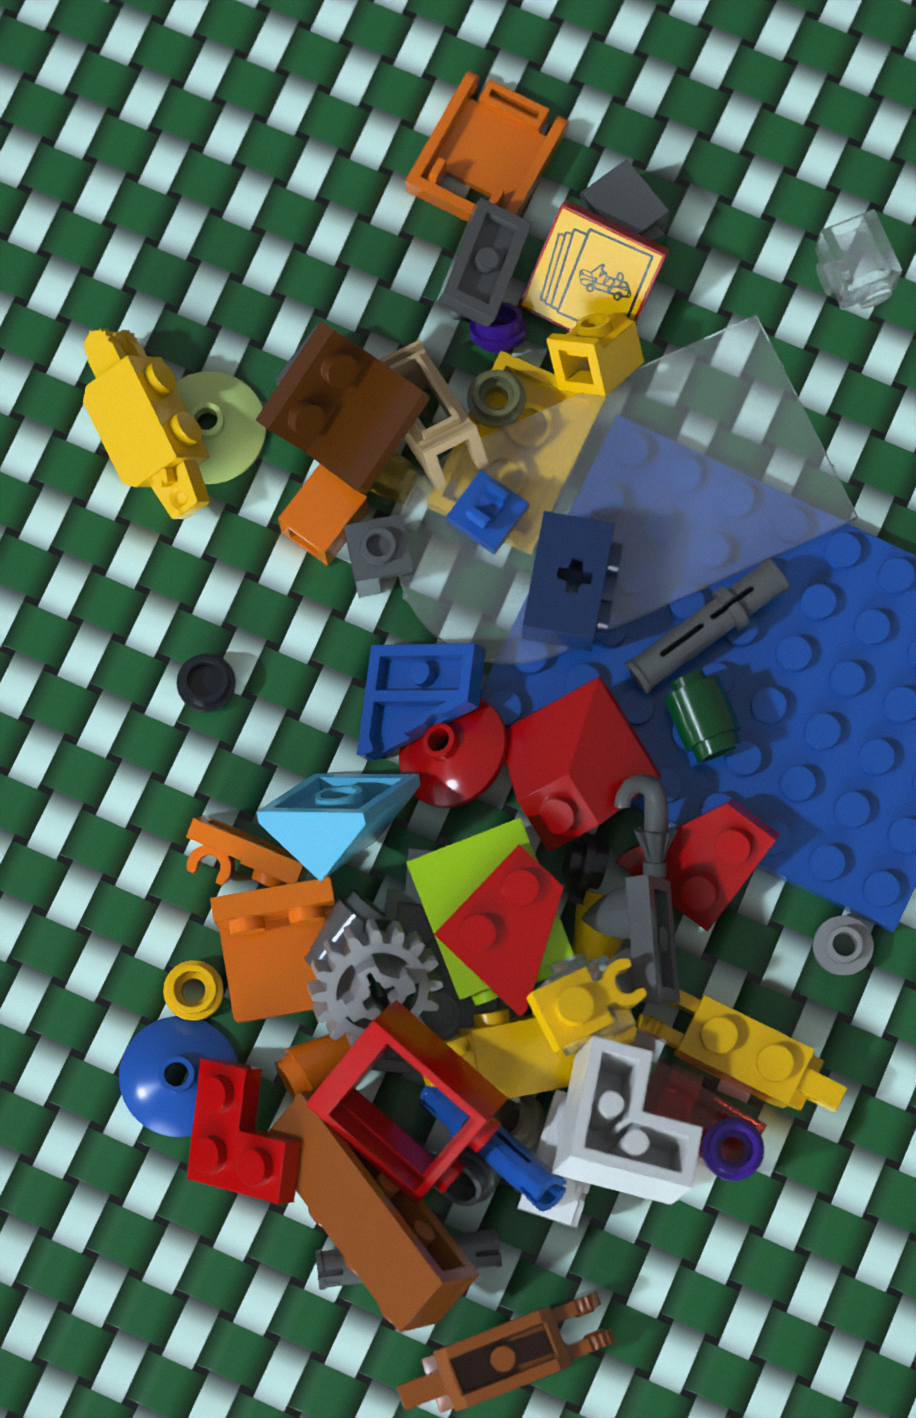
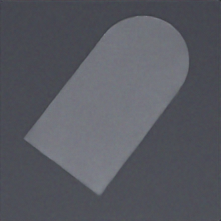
(689, 458)

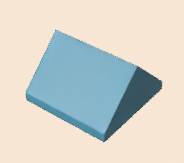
(336, 816)

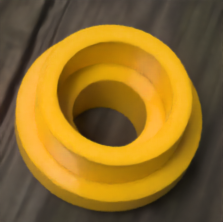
(175, 984)

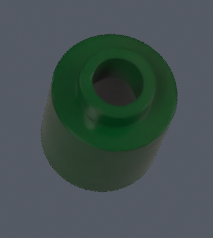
(703, 716)

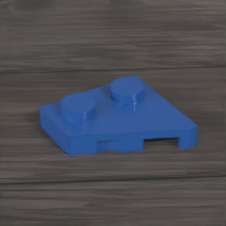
(414, 689)

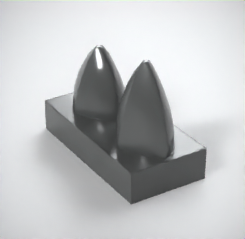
(483, 263)
(645, 916)

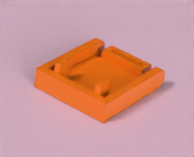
(487, 147)

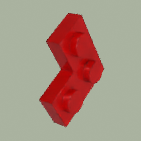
(224, 1140)

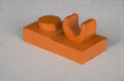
(270, 862)

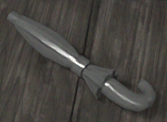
(654, 835)

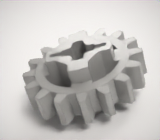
(404, 976)

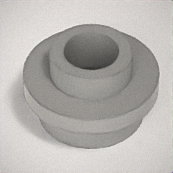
(830, 959)

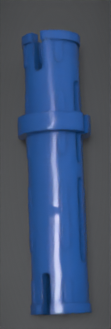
(502, 1153)

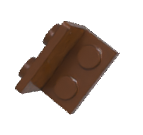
(343, 408)

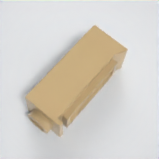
(417, 367)

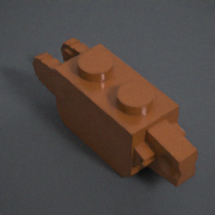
(502, 1358)

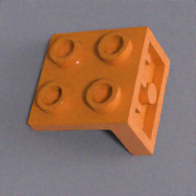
(265, 946)

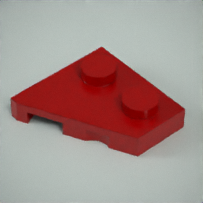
(506, 927)

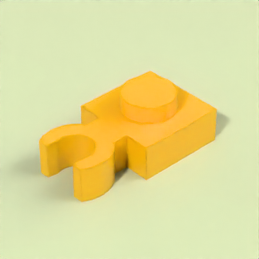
(578, 1006)

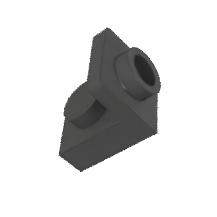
(377, 552)

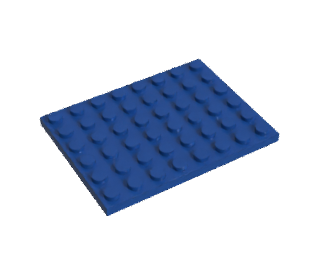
(821, 711)

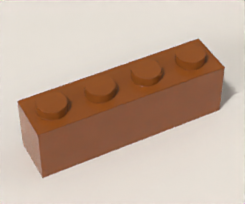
(381, 1232)

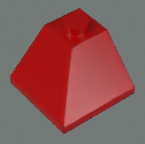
(572, 762)

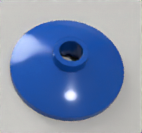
(144, 1069)

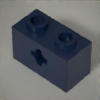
(580, 547)

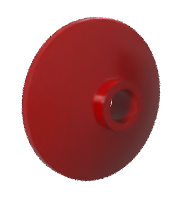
(467, 762)

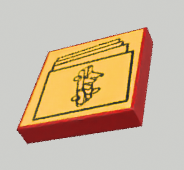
(591, 269)

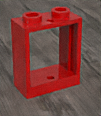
(380, 1138)

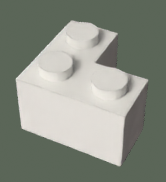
(610, 1138)

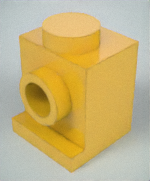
(596, 354)

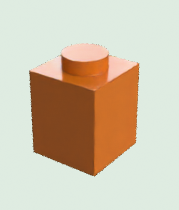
(319, 514)

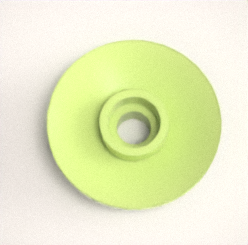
(237, 435)

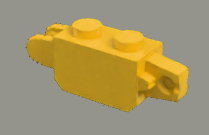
(145, 422)
(515, 1053)
(746, 1054)

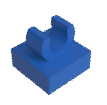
(487, 512)

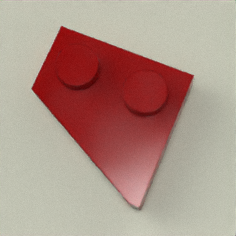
(710, 859)

